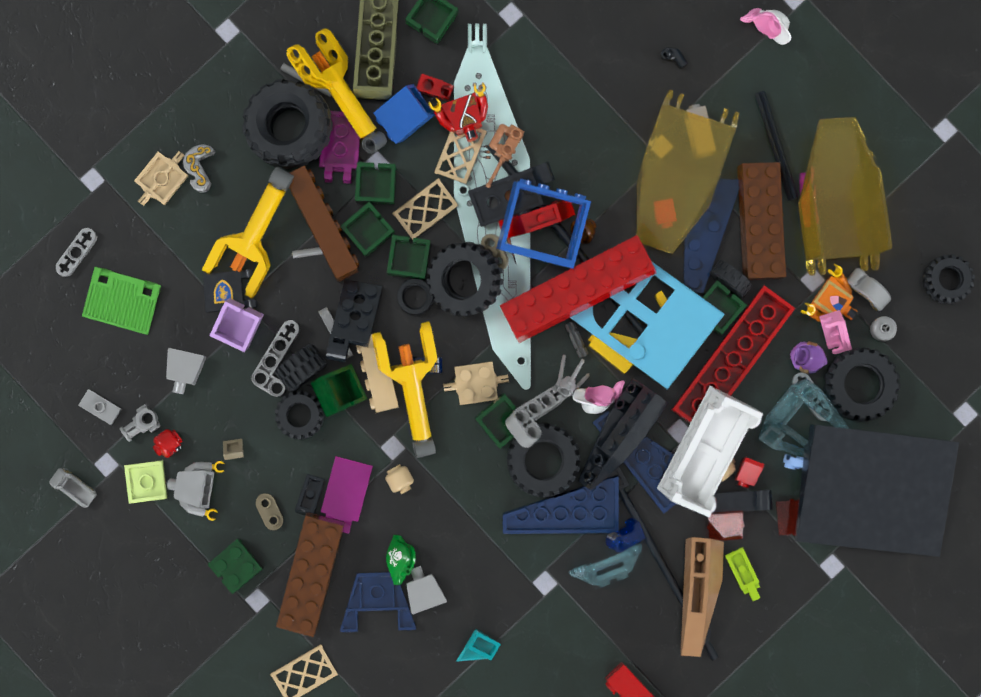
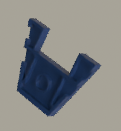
(376, 593)

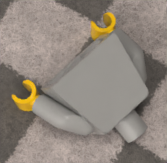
(194, 487)

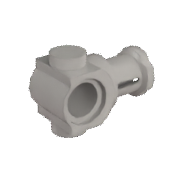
(139, 424)

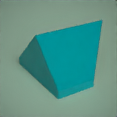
(479, 647)

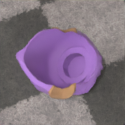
(808, 357)

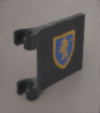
(225, 285)

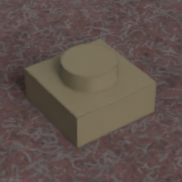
(233, 449)

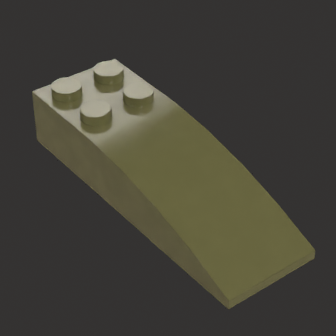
(376, 49)

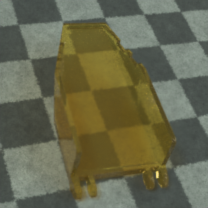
(680, 173)
(843, 198)

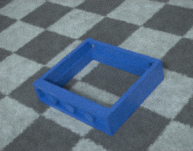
(559, 194)

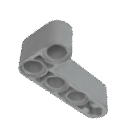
(272, 351)
(522, 420)

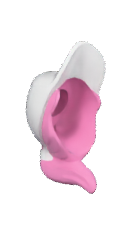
(771, 23)
(599, 398)

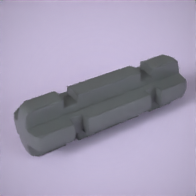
(576, 339)

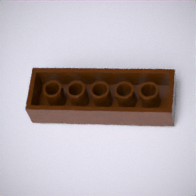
(761, 221)
(322, 225)
(310, 574)

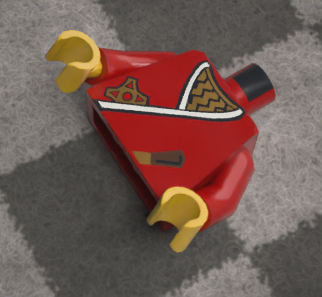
(463, 114)

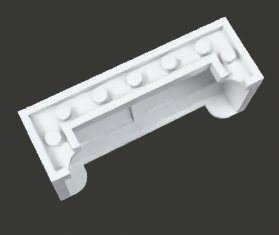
(707, 450)

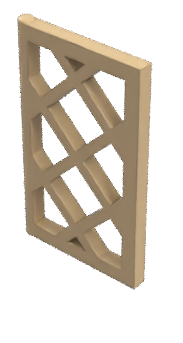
(469, 165)
(410, 204)
(305, 657)

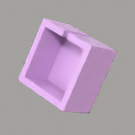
(236, 325)

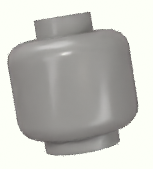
(889, 330)

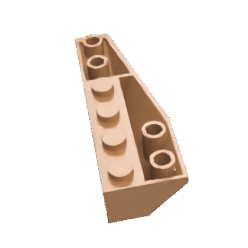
(701, 588)

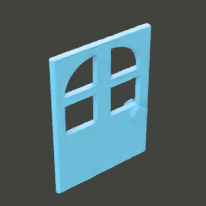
(671, 334)

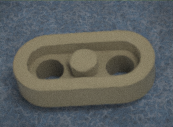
(496, 252)
(270, 511)

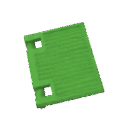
(121, 301)

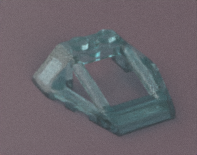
(776, 421)
(589, 573)

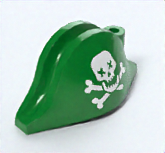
(400, 559)

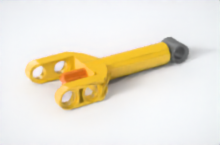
(332, 79)
(248, 243)
(409, 376)

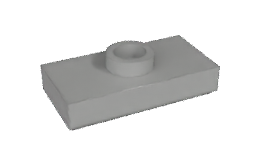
(100, 407)

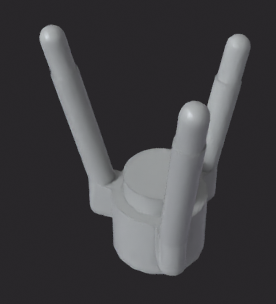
(567, 385)

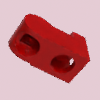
(434, 87)

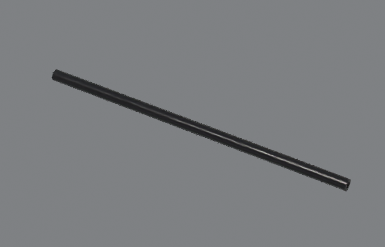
(566, 238)

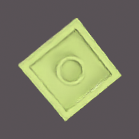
(146, 482)

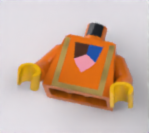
(833, 296)

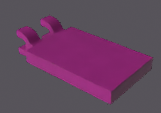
(342, 150)
(346, 491)

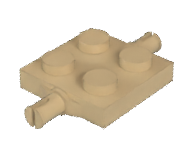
(161, 178)
(476, 383)

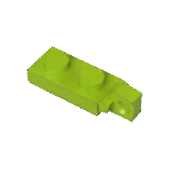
(743, 573)

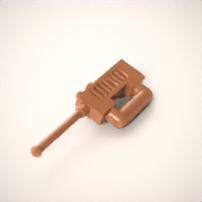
(504, 151)

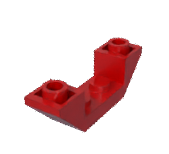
(539, 218)

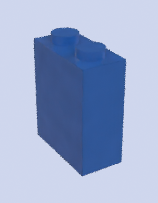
(404, 113)

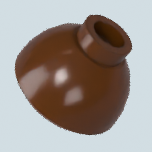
(588, 232)

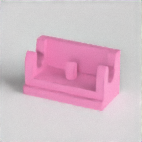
(835, 332)

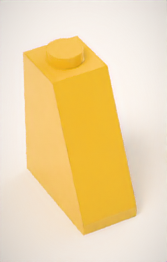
(609, 354)

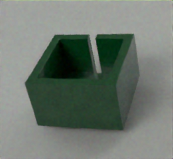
(432, 17)
(374, 184)
(366, 229)
(408, 258)
(729, 306)
(339, 390)
(494, 418)
(235, 565)

